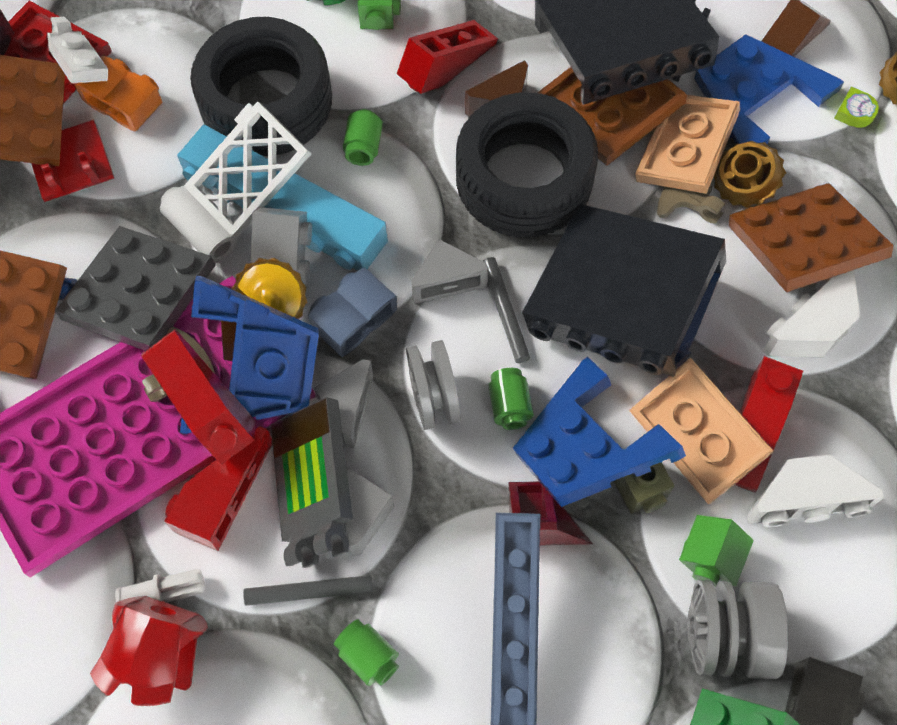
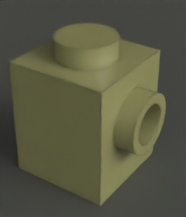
(647, 490)

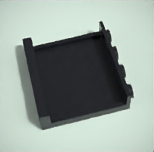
(627, 42)
(623, 288)

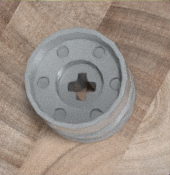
(741, 628)

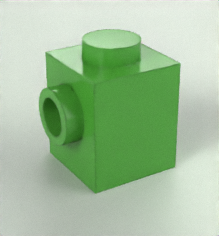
(378, 13)
(716, 550)

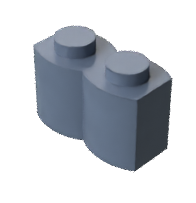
(352, 311)

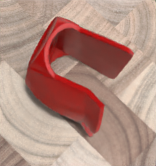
(149, 650)

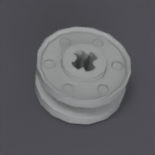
(433, 384)

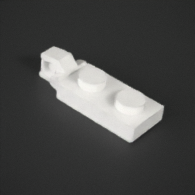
(75, 53)

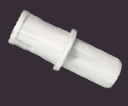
(165, 588)

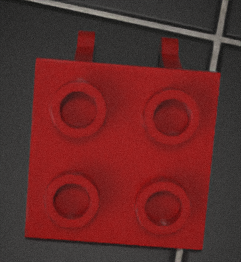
(80, 166)

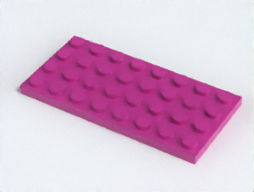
(96, 449)

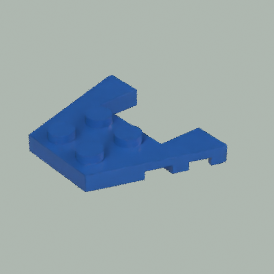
(755, 74)
(270, 354)
(575, 454)

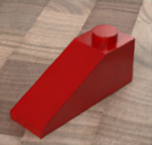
(442, 54)
(200, 397)
(767, 408)
(215, 494)

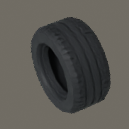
(257, 46)
(530, 121)

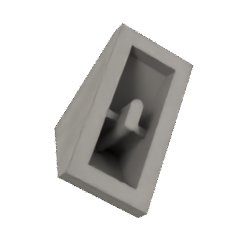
(447, 273)
(352, 391)
(369, 511)

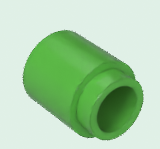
(362, 137)
(510, 398)
(367, 653)

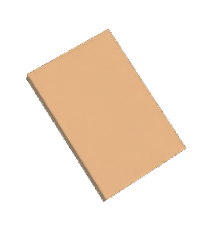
(689, 145)
(713, 433)

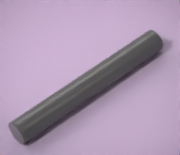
(506, 312)
(307, 590)

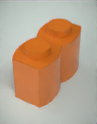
(124, 96)

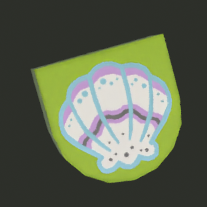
(857, 109)

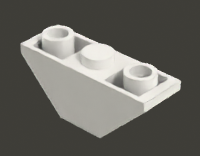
(817, 320)
(814, 490)

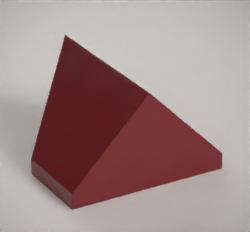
(556, 523)

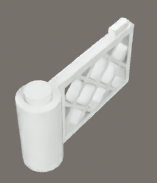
(195, 212)

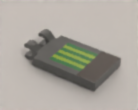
(312, 483)

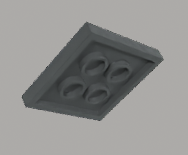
(135, 288)

